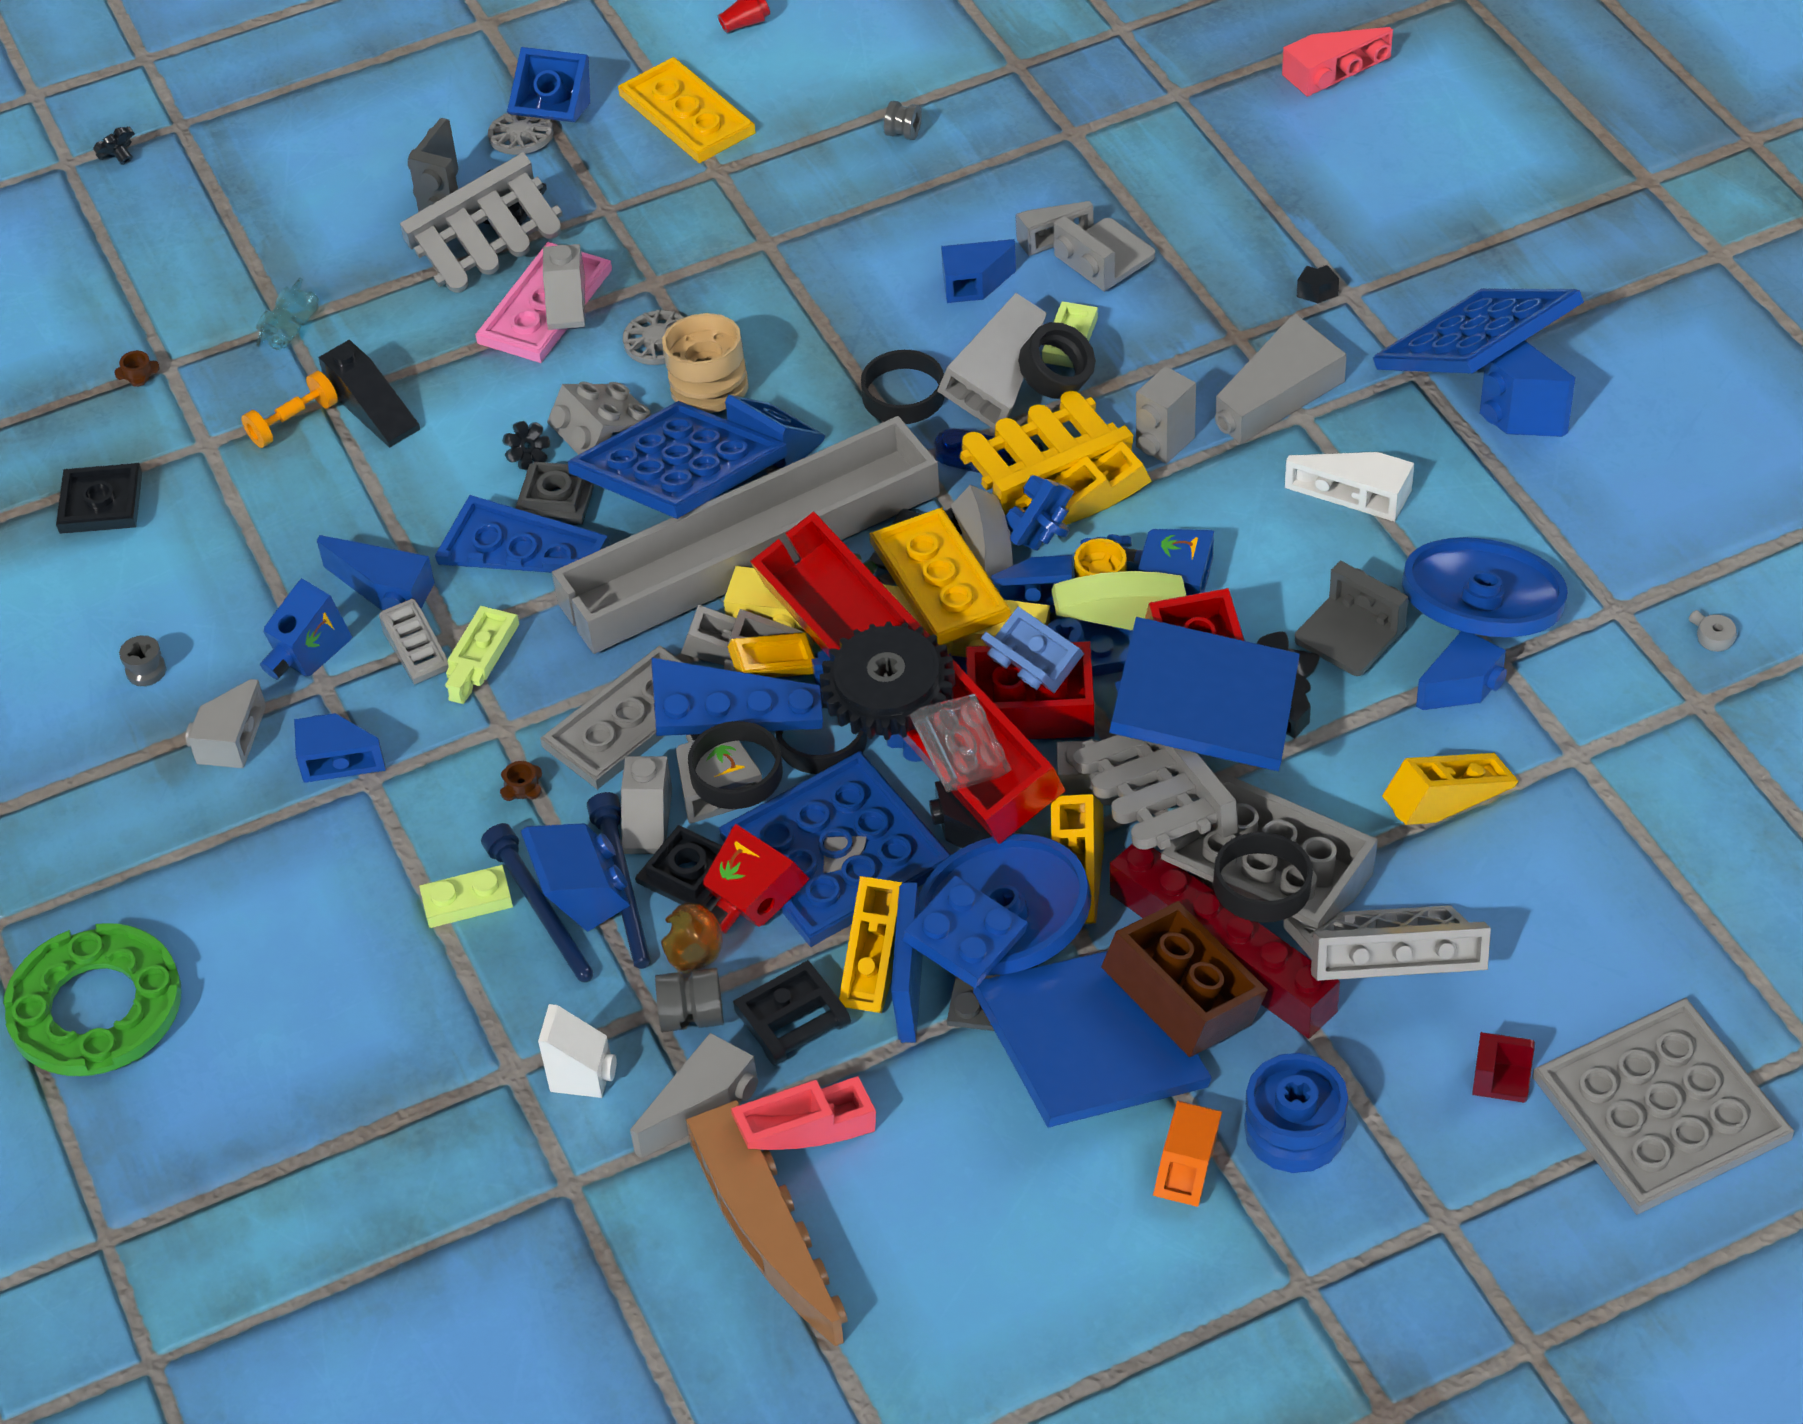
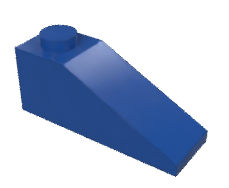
(377, 572)

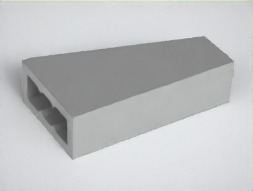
(987, 371)
(1279, 380)

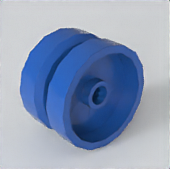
(1296, 1112)

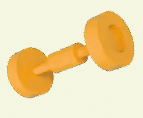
(320, 390)

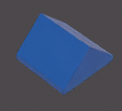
(550, 85)
(775, 423)

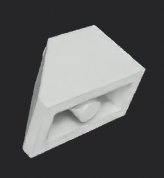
(575, 1055)

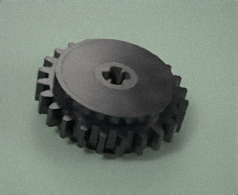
(885, 678)

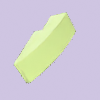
(1114, 596)

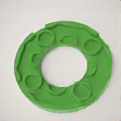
(100, 1050)

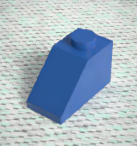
(1034, 579)
(1462, 673)
(335, 748)

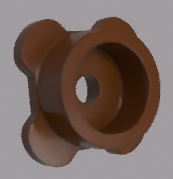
(136, 368)
(521, 781)

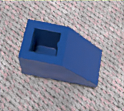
(976, 269)

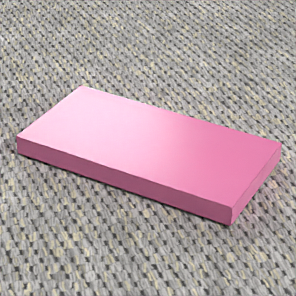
(520, 318)

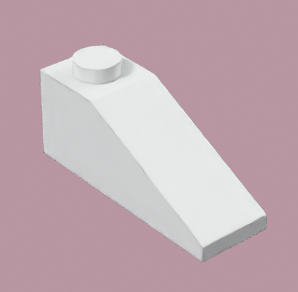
(1358, 481)

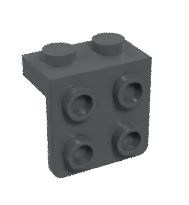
(434, 165)
(1355, 620)

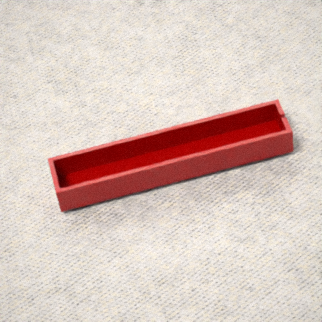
(837, 594)

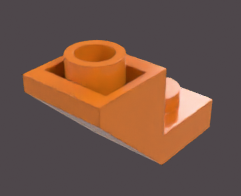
(1187, 1153)

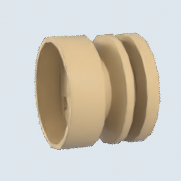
(705, 361)

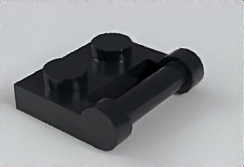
(783, 1002)

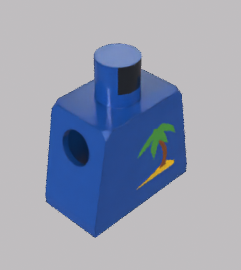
(1176, 553)
(304, 632)

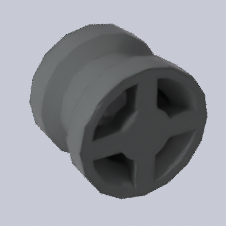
(902, 120)
(142, 660)

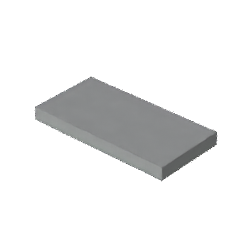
(609, 725)

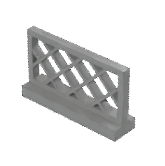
(1393, 943)

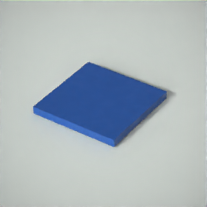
(1477, 330)
(677, 459)
(1206, 694)
(842, 803)
(1084, 1041)

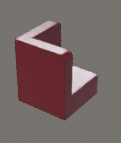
(1503, 1067)

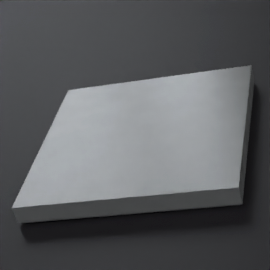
(1662, 1105)

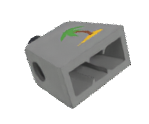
(723, 767)

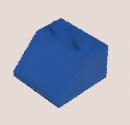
(1527, 393)
(577, 871)

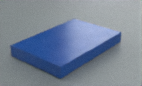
(906, 967)

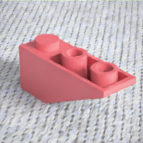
(1334, 56)

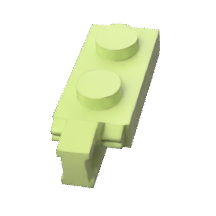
(478, 651)

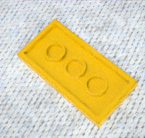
(686, 109)
(939, 576)

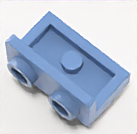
(1034, 649)

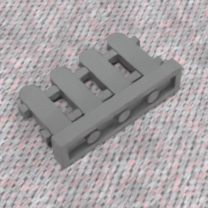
(473, 204)
(1182, 782)

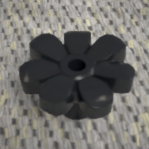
(116, 145)
(526, 444)

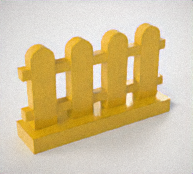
(1063, 449)

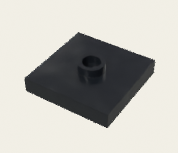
(99, 498)

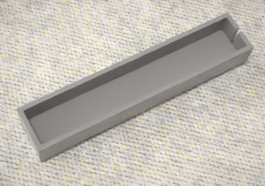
(694, 556)

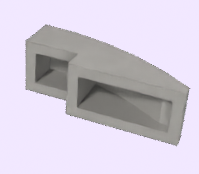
(984, 529)
(713, 631)

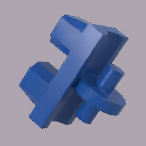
(1043, 515)

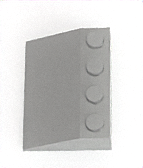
(1339, 854)

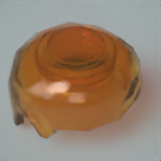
(693, 938)

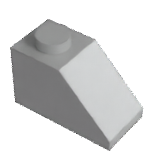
(564, 286)
(227, 726)
(645, 803)

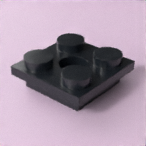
(680, 884)

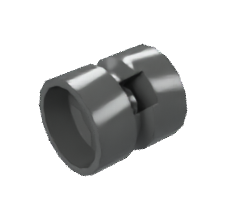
(689, 1000)

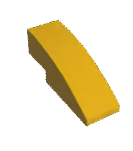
(1101, 482)

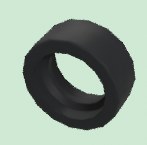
(1072, 344)

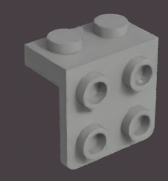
(1102, 252)
(592, 412)

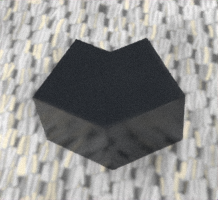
(1317, 284)
(1299, 713)

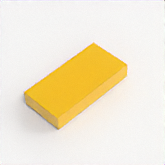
(772, 655)

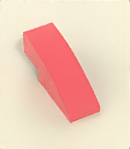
(806, 1116)

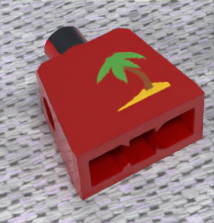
(751, 880)

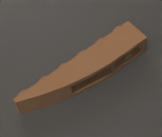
(762, 1218)

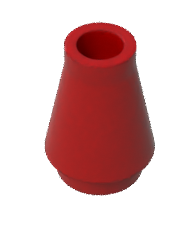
(743, 14)

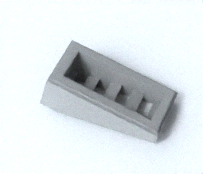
(1033, 224)
(404, 620)

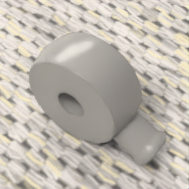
(1714, 631)

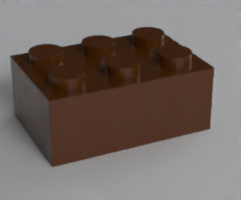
(1184, 978)

